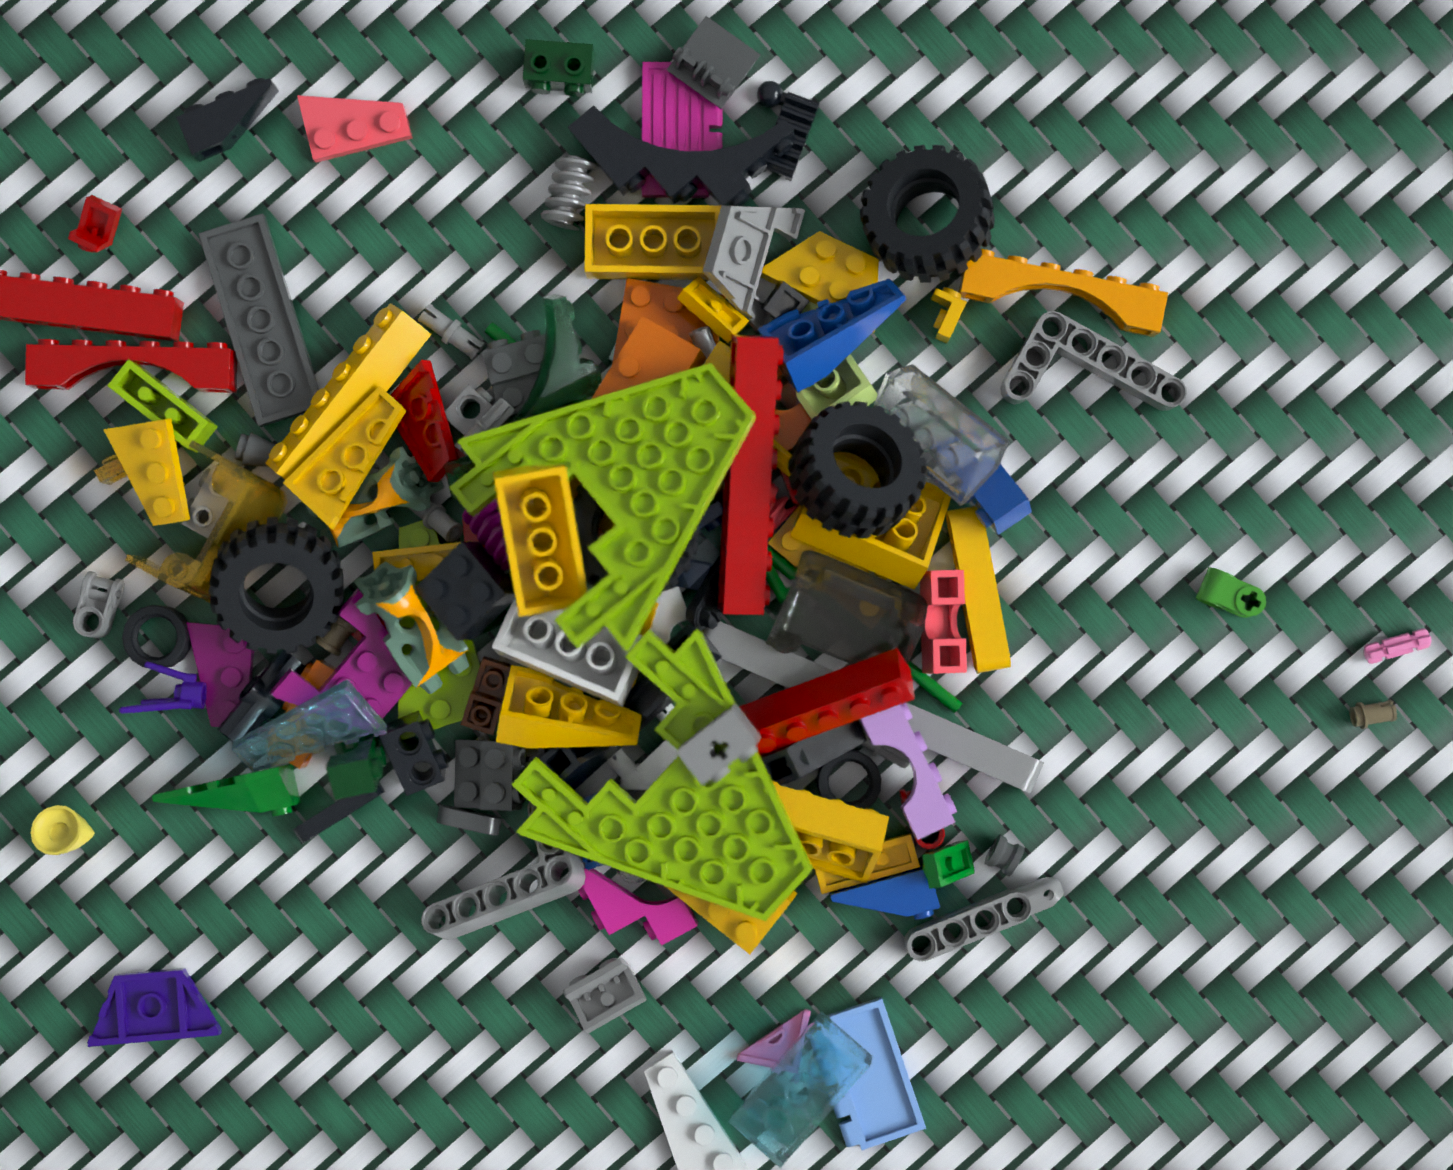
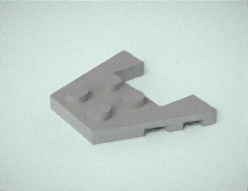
(740, 252)

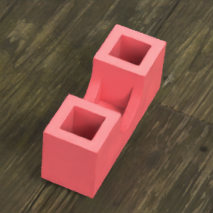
(940, 642)

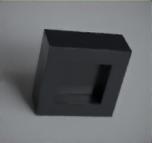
(783, 300)

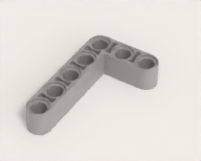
(1091, 361)
(518, 893)

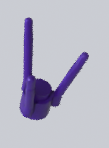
(186, 695)

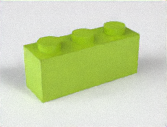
(160, 402)

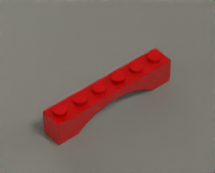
(64, 366)

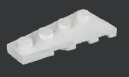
(688, 1121)

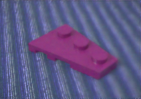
(222, 666)

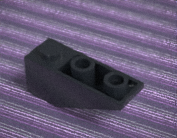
(222, 122)
(811, 753)

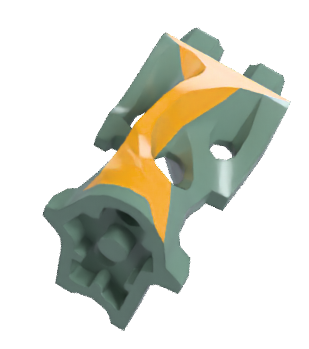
(395, 488)
(392, 596)

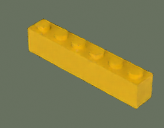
(374, 362)

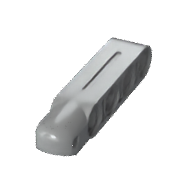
(1033, 902)

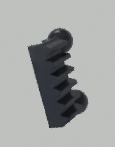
(799, 114)

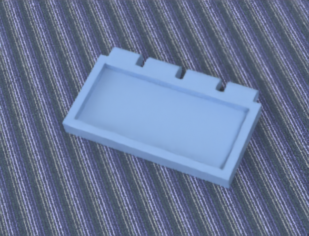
(883, 1098)

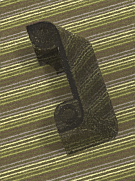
(846, 612)

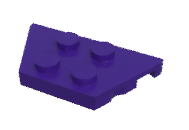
(153, 1008)

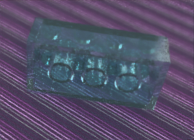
(800, 1089)

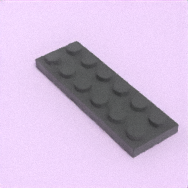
(260, 318)

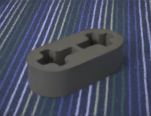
(469, 820)

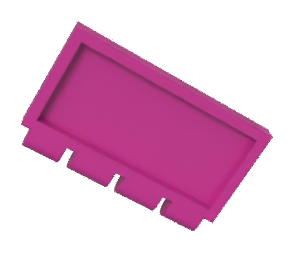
(676, 119)

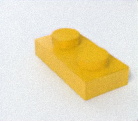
(712, 309)

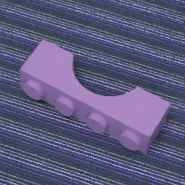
(925, 806)

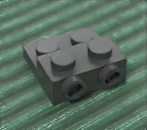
(514, 367)
(486, 775)

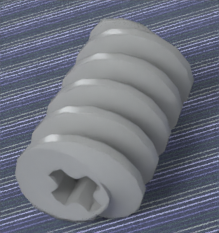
(568, 191)

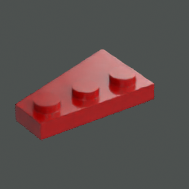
(425, 421)

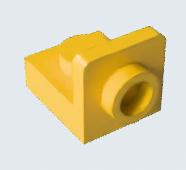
(948, 319)

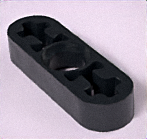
(334, 814)

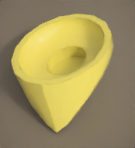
(59, 830)

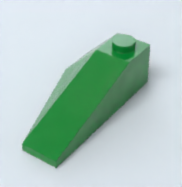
(257, 791)

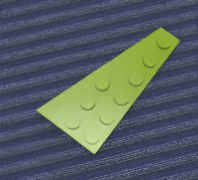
(450, 700)

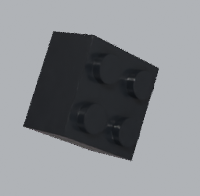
(467, 590)

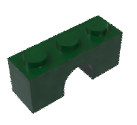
(356, 767)

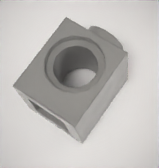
(455, 411)

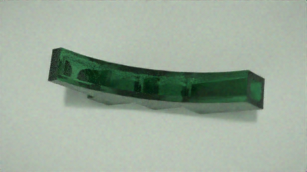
(560, 379)

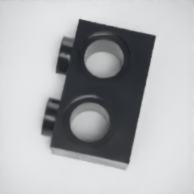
(406, 754)

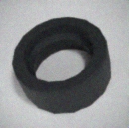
(136, 620)
(867, 763)

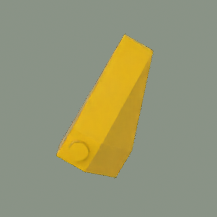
(552, 715)

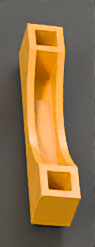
(1129, 306)

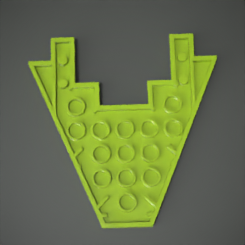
(646, 460)
(707, 839)

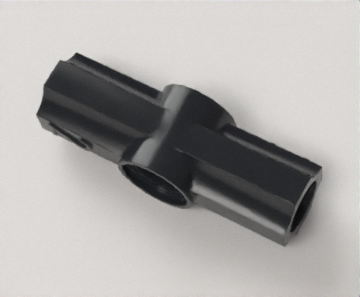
(256, 700)

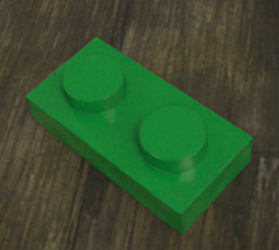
(948, 864)

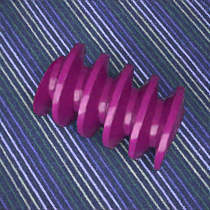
(489, 532)

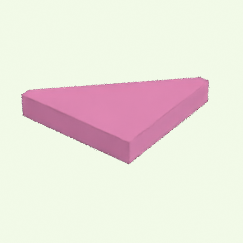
(774, 1044)

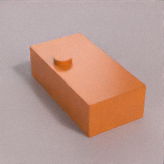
(649, 355)

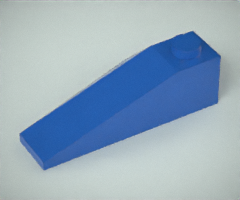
(826, 335)

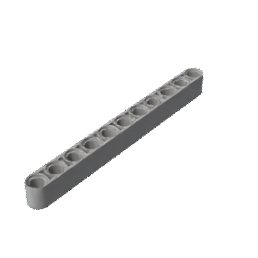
(938, 733)

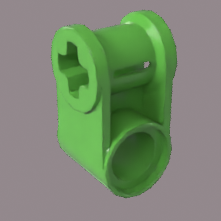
(1225, 593)

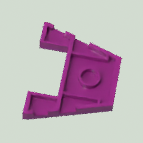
(366, 667)

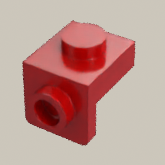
(96, 225)

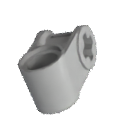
(99, 603)

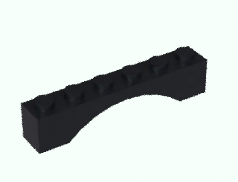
(645, 698)

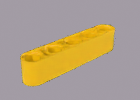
(982, 601)

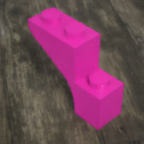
(619, 907)

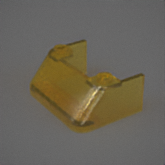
(249, 498)

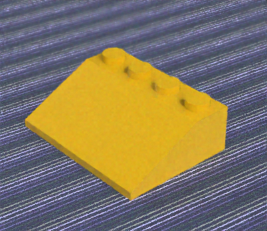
(899, 553)

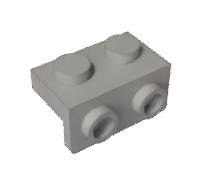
(604, 994)

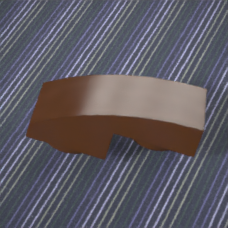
(487, 696)

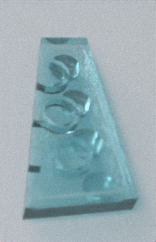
(320, 722)

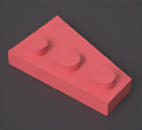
(350, 125)

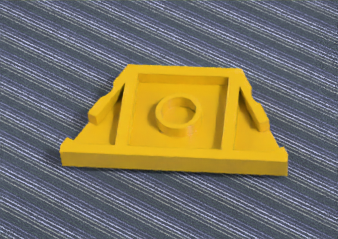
(823, 269)

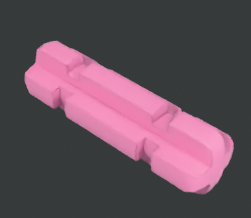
(1397, 646)

